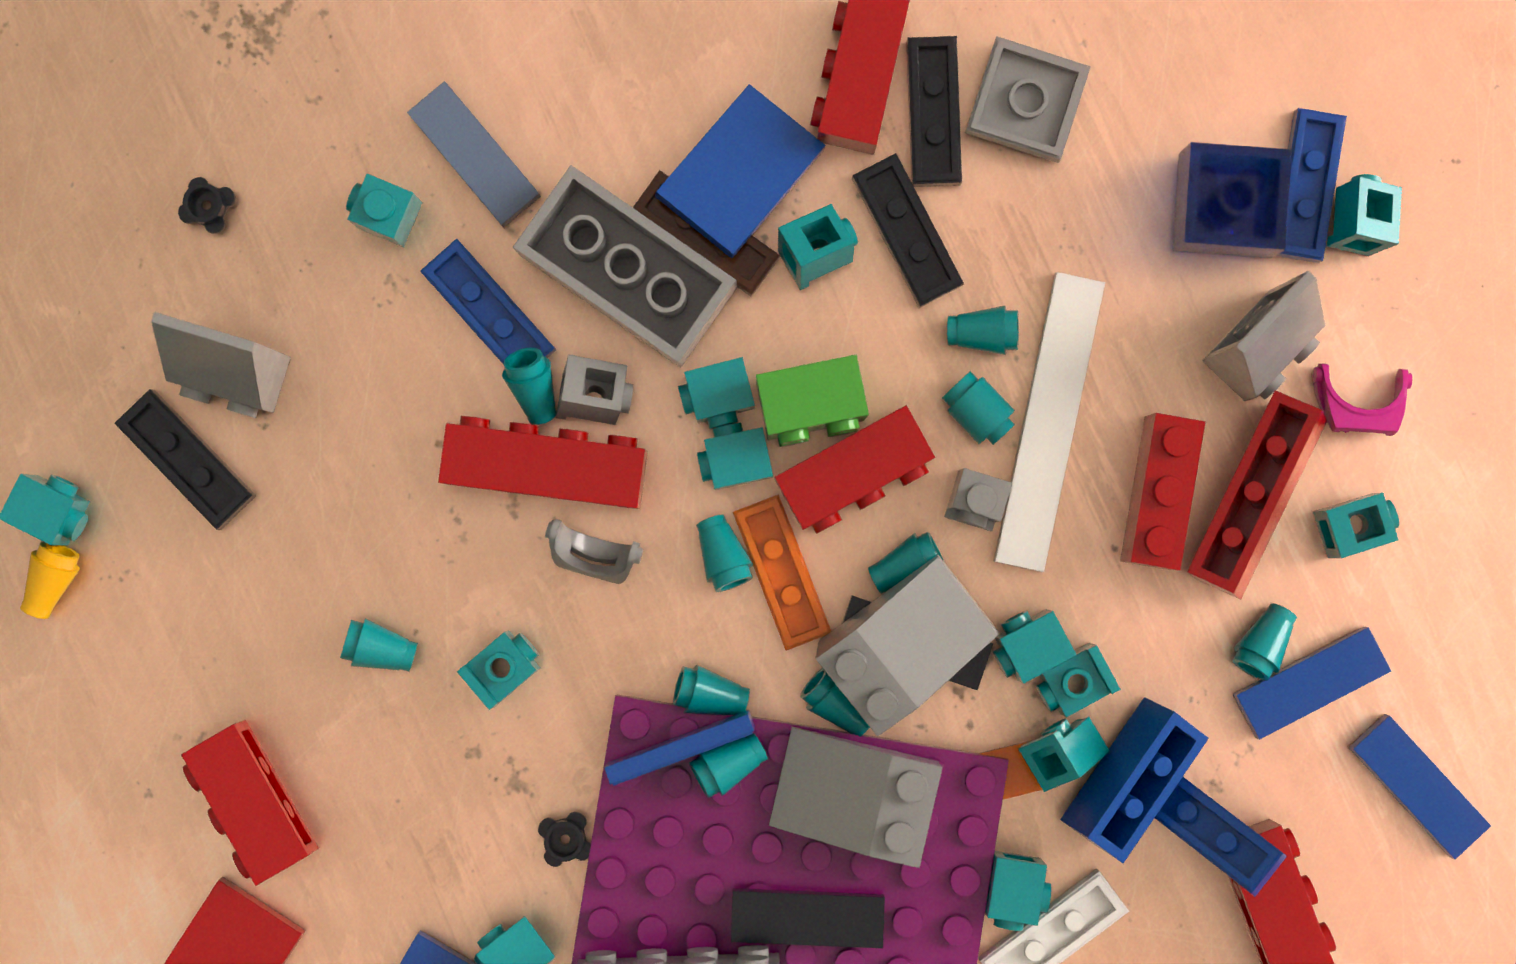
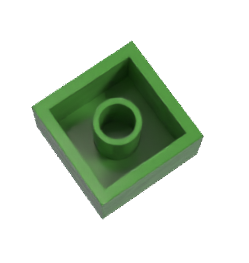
(812, 399)

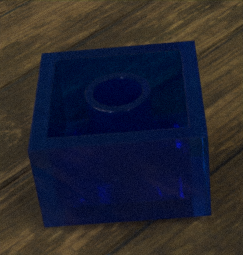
(1232, 200)

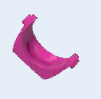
(1346, 418)

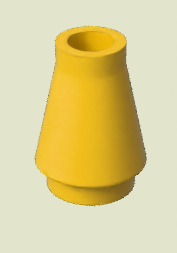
(48, 577)

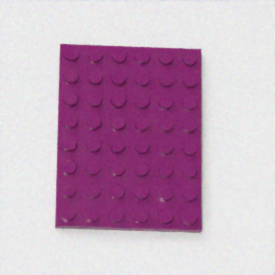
(672, 856)

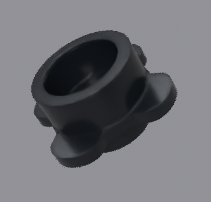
(193, 200)
(559, 852)

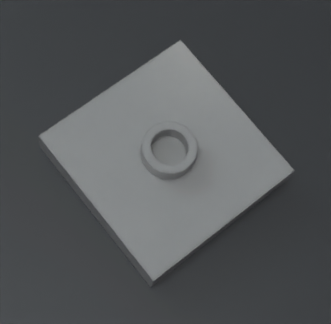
(1027, 99)

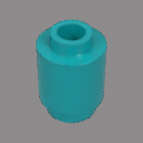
(979, 409)

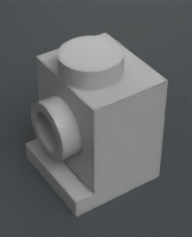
(591, 375)
(978, 499)

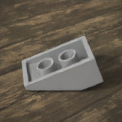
(1269, 338)
(219, 365)
(905, 645)
(856, 796)

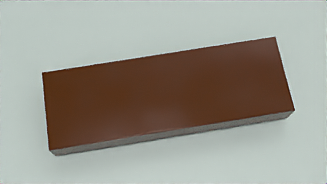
(749, 264)

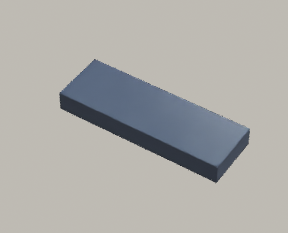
(474, 154)

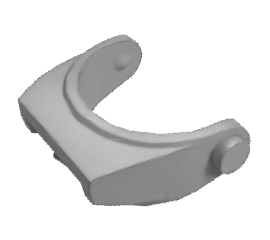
(566, 540)

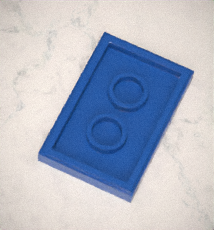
(740, 171)

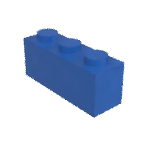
(1134, 779)

